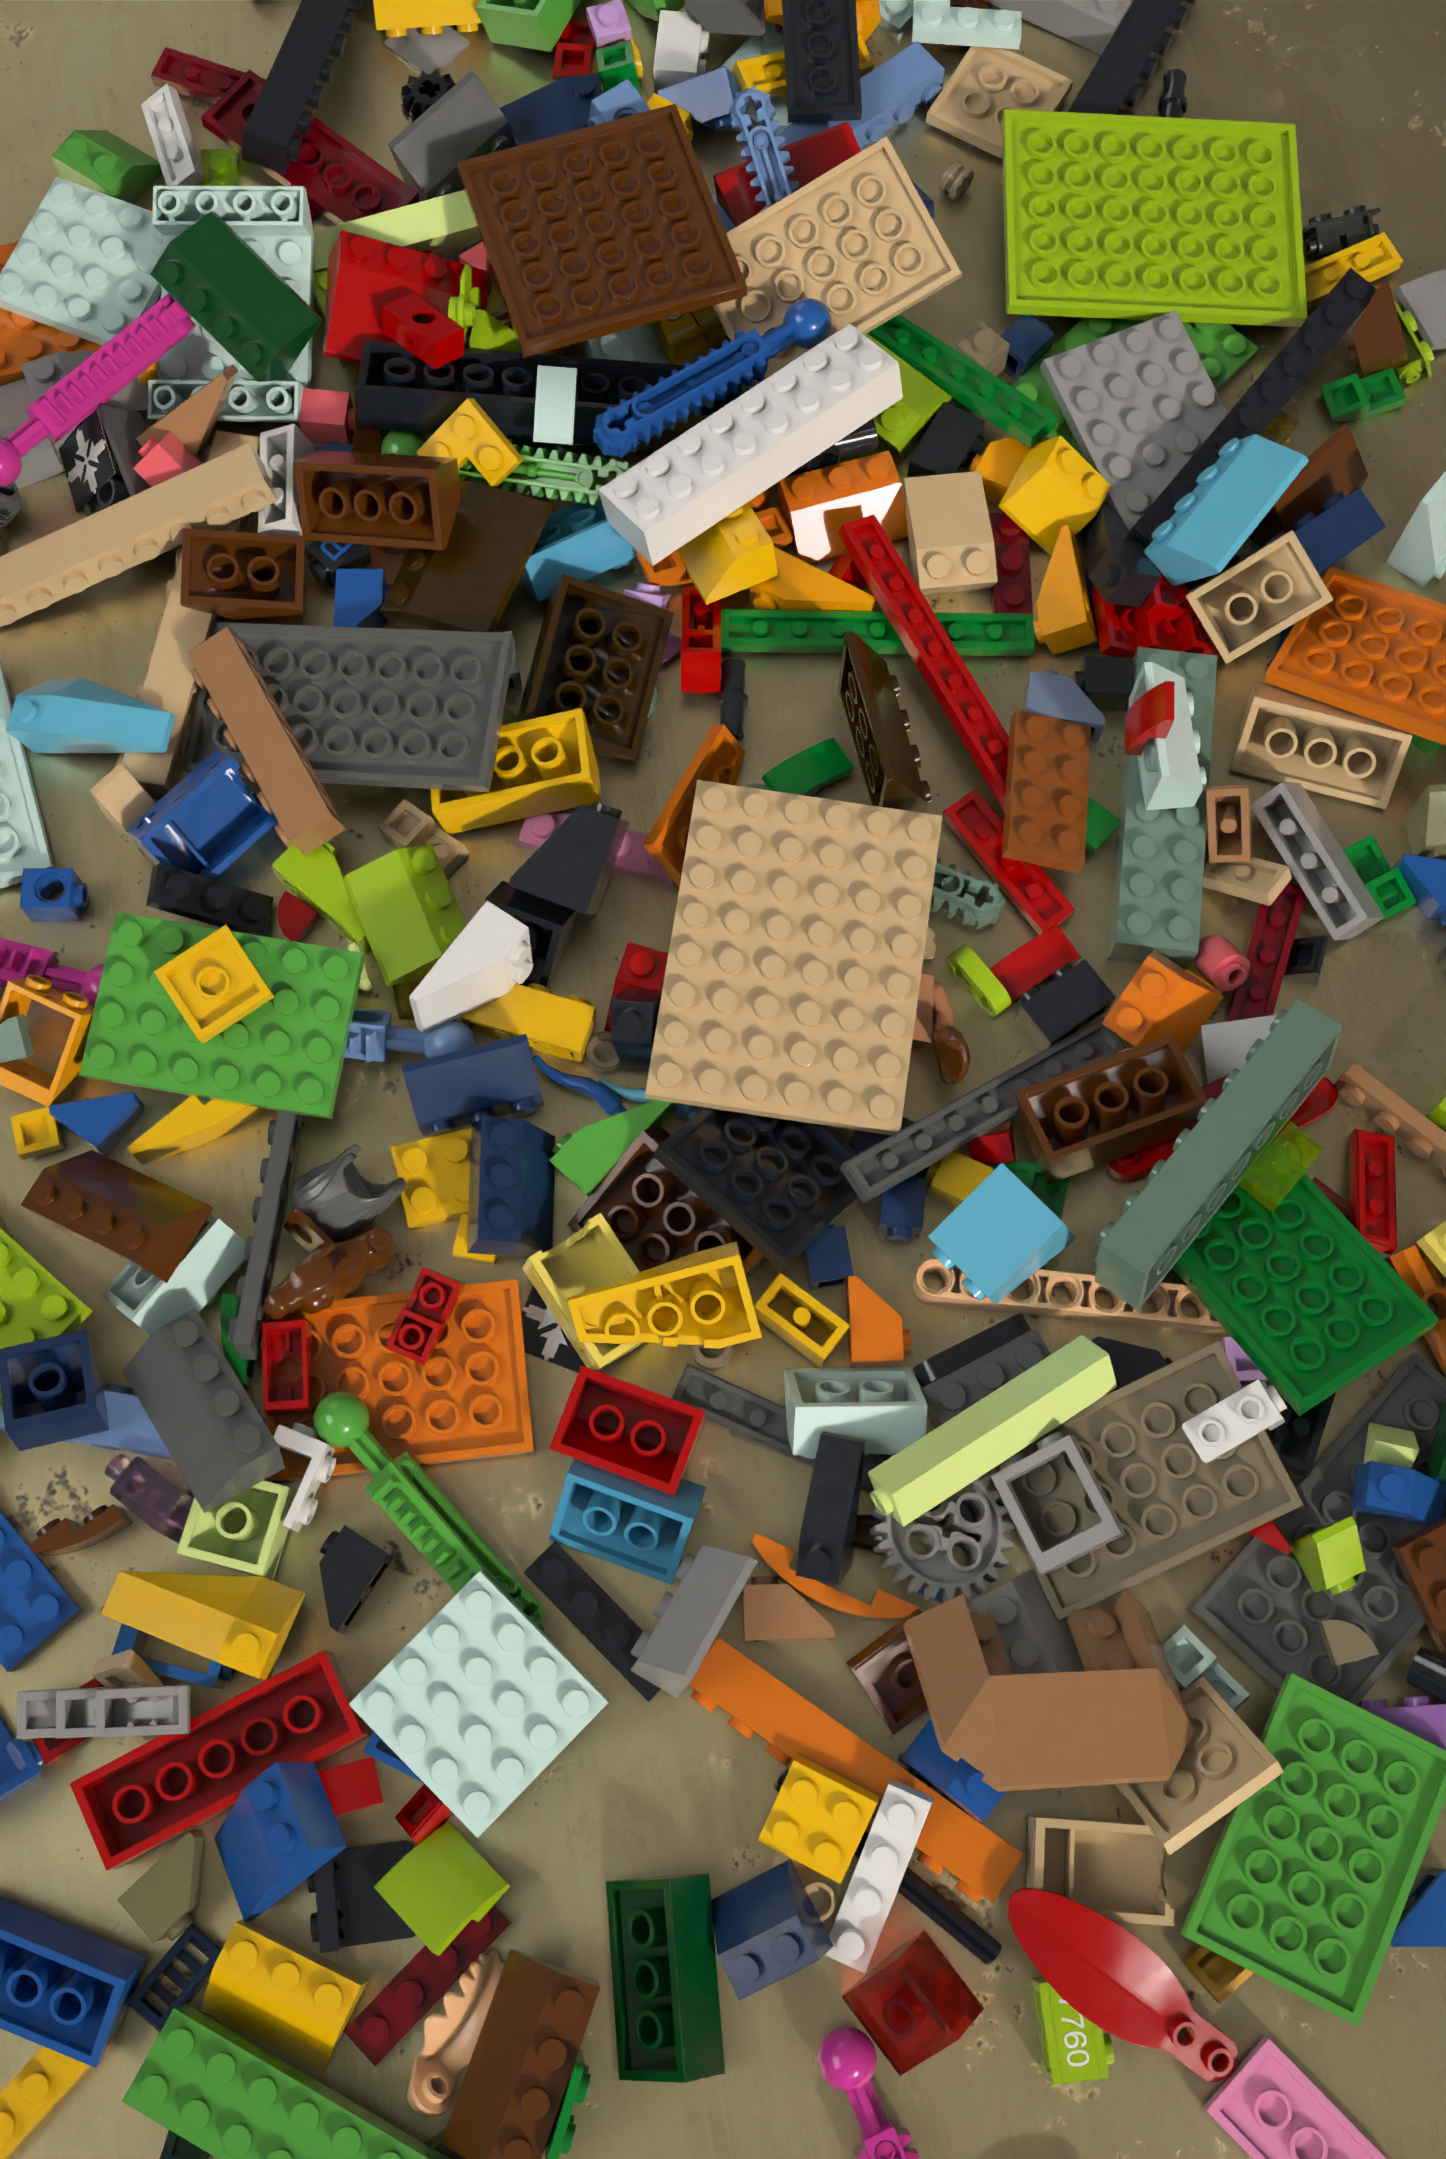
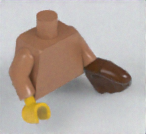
(935, 1020)

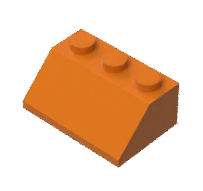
(831, 496)

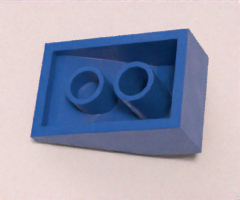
(277, 1835)

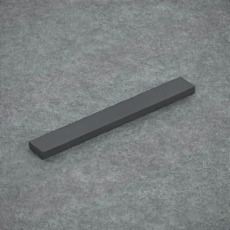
(971, 1114)
(760, 1421)

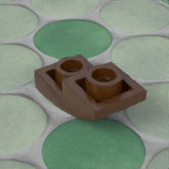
(67, 1536)

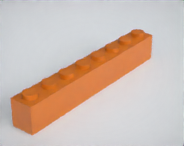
(796, 1726)

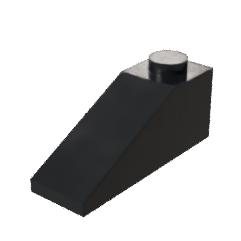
(1117, 561)
(831, 1509)

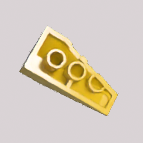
(680, 1302)
(215, 1616)

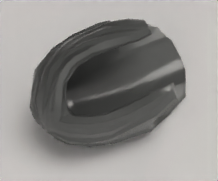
(341, 1198)

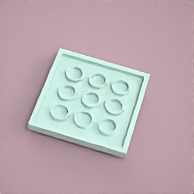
(83, 264)
(479, 1703)

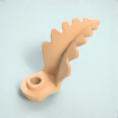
(453, 2038)

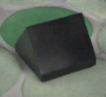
(1306, 959)

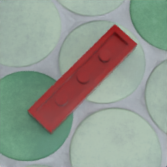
(1020, 881)

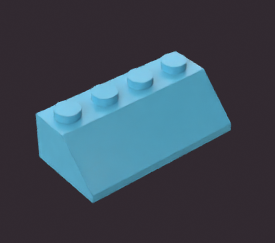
(1223, 508)

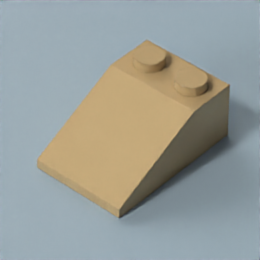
(949, 533)
(1259, 596)

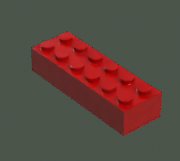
(200, 1774)

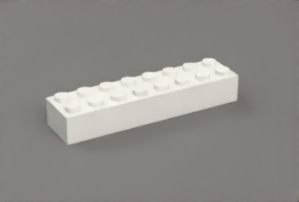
(751, 443)

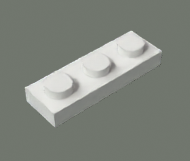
(172, 138)

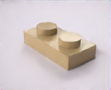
(1253, 880)

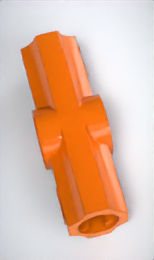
(1423, 1279)

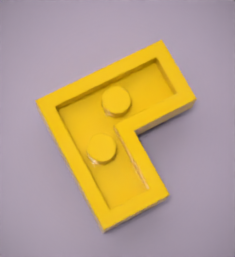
(474, 437)

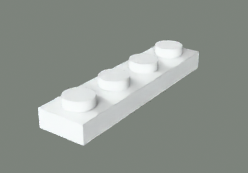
(878, 1875)

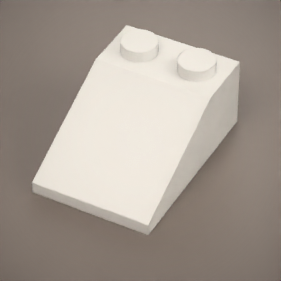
(475, 969)

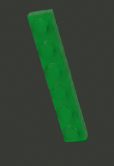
(966, 381)

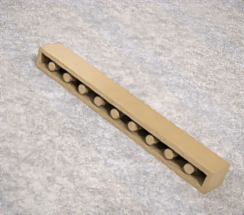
(168, 665)

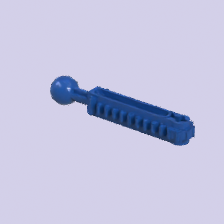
(707, 380)

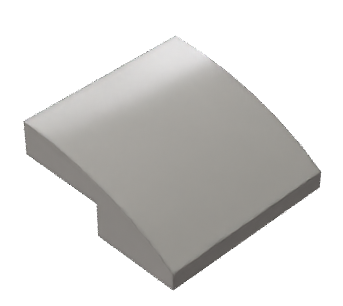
(1427, 303)

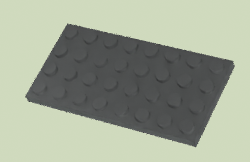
(377, 702)
(1264, 1598)

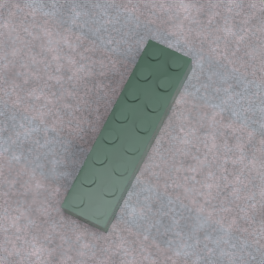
(1162, 849)
(1215, 1153)

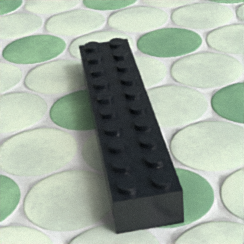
(411, 396)

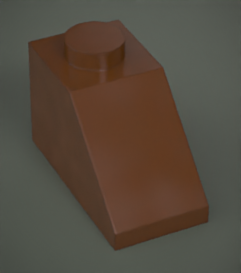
(1378, 335)

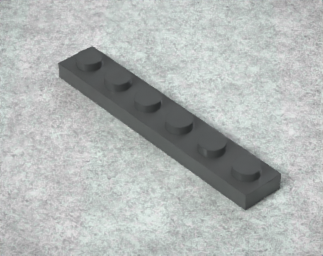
(263, 1247)

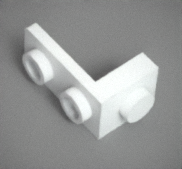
(1235, 1420)
(303, 1442)

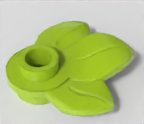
(463, 308)

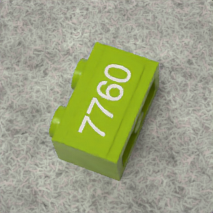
(1069, 2042)

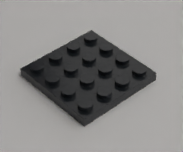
(763, 1176)

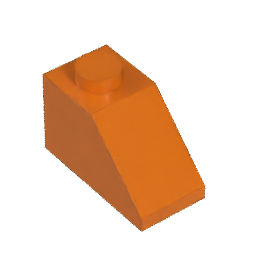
(874, 1329)

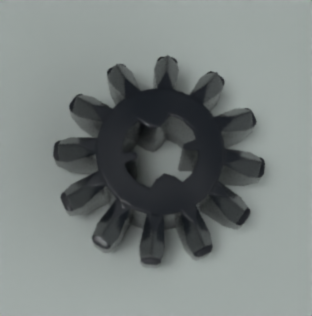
(423, 92)

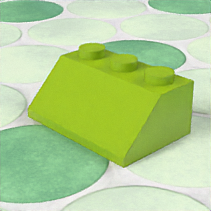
(909, 418)
(405, 911)

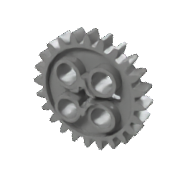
(937, 1568)

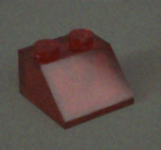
(913, 2003)

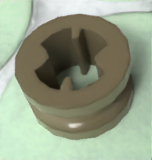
(956, 180)

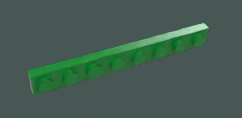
(825, 631)

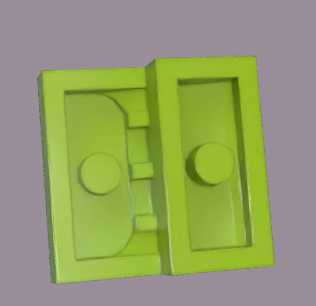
(442, 1887)

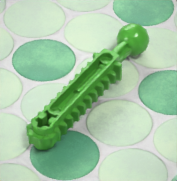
(536, 473)
(418, 1504)

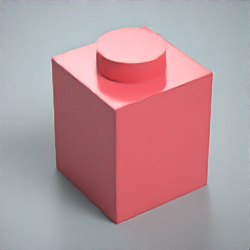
(327, 416)
(164, 460)

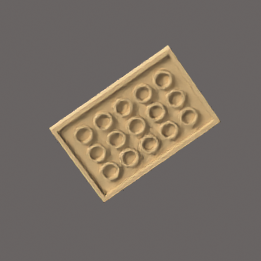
(843, 239)

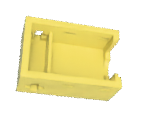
(576, 1266)

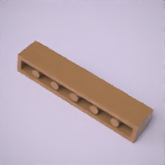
(266, 742)

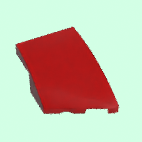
(1162, 623)

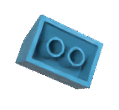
(576, 544)
(626, 1520)

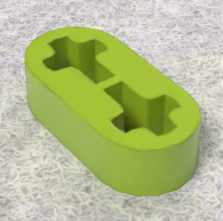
(978, 980)

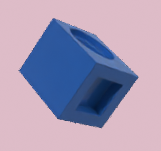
(41, 883)

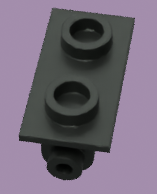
(1325, 231)

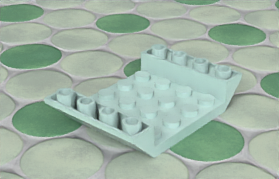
(280, 230)

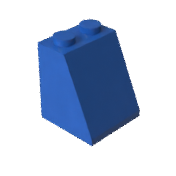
(954, 1780)

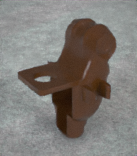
(330, 1268)

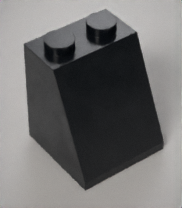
(576, 859)

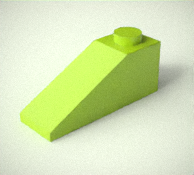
(320, 884)

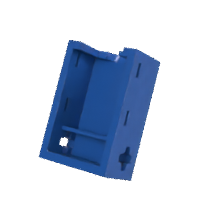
(203, 820)

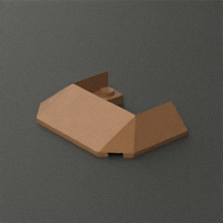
(1052, 1728)

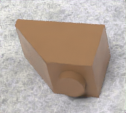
(1229, 823)
(780, 1614)

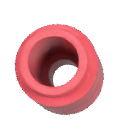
(1222, 962)

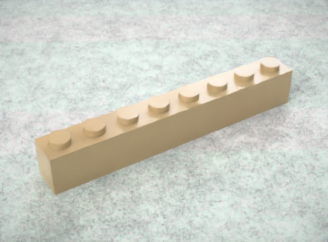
(132, 532)

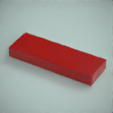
(1373, 1188)

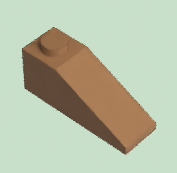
(196, 416)

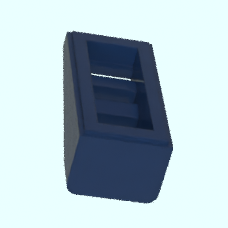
(138, 1999)

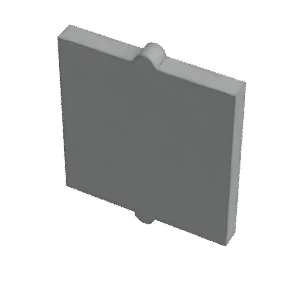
(427, 51)

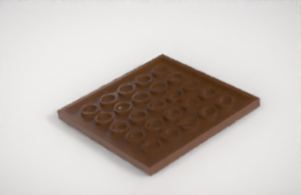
(601, 230)

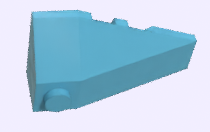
(87, 719)

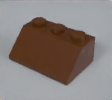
(1330, 469)

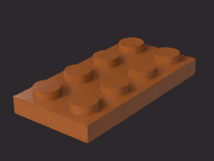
(1046, 792)

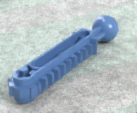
(762, 147)
(373, 1037)

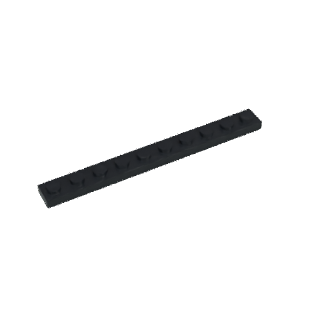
(1267, 393)

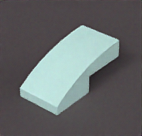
(555, 405)
(1192, 1659)

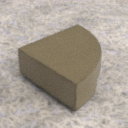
(1345, 1642)

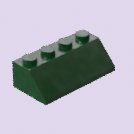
(237, 297)
(665, 1978)

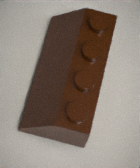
(377, 498)
(1110, 1108)
(118, 1211)
(521, 2061)

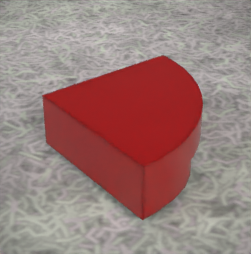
(295, 917)

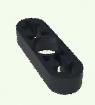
(970, 1349)

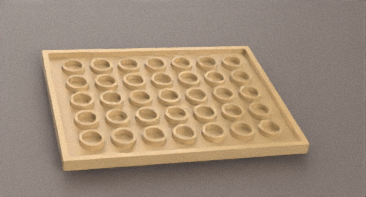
(795, 958)

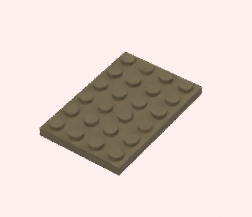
(1154, 1481)

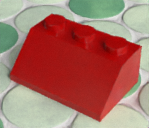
(628, 1430)

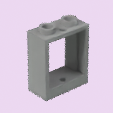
(1078, 1545)

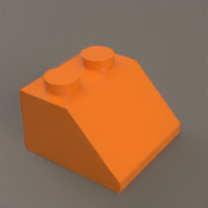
(1162, 1002)

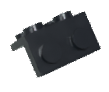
(349, 1905)

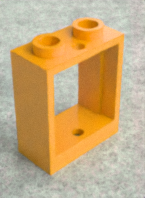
(27, 1079)

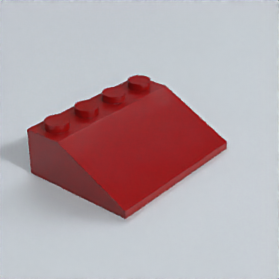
(372, 273)

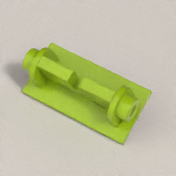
(1418, 352)

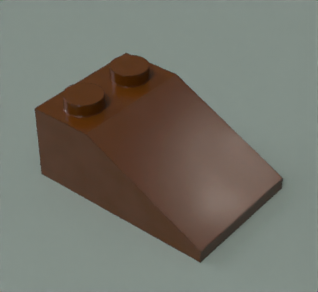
(244, 575)

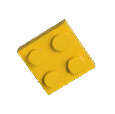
(214, 984)
(436, 1177)
(818, 1818)

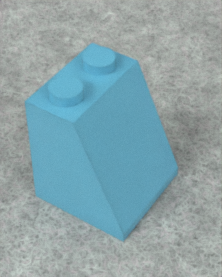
(999, 1236)

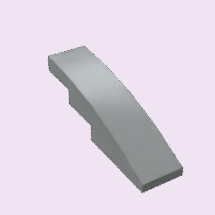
(103, 1712)

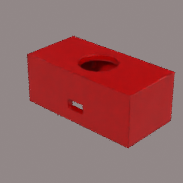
(433, 334)
(280, 1342)

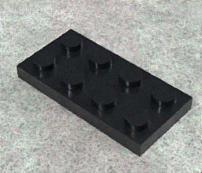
(821, 60)

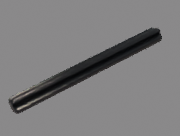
(938, 1908)

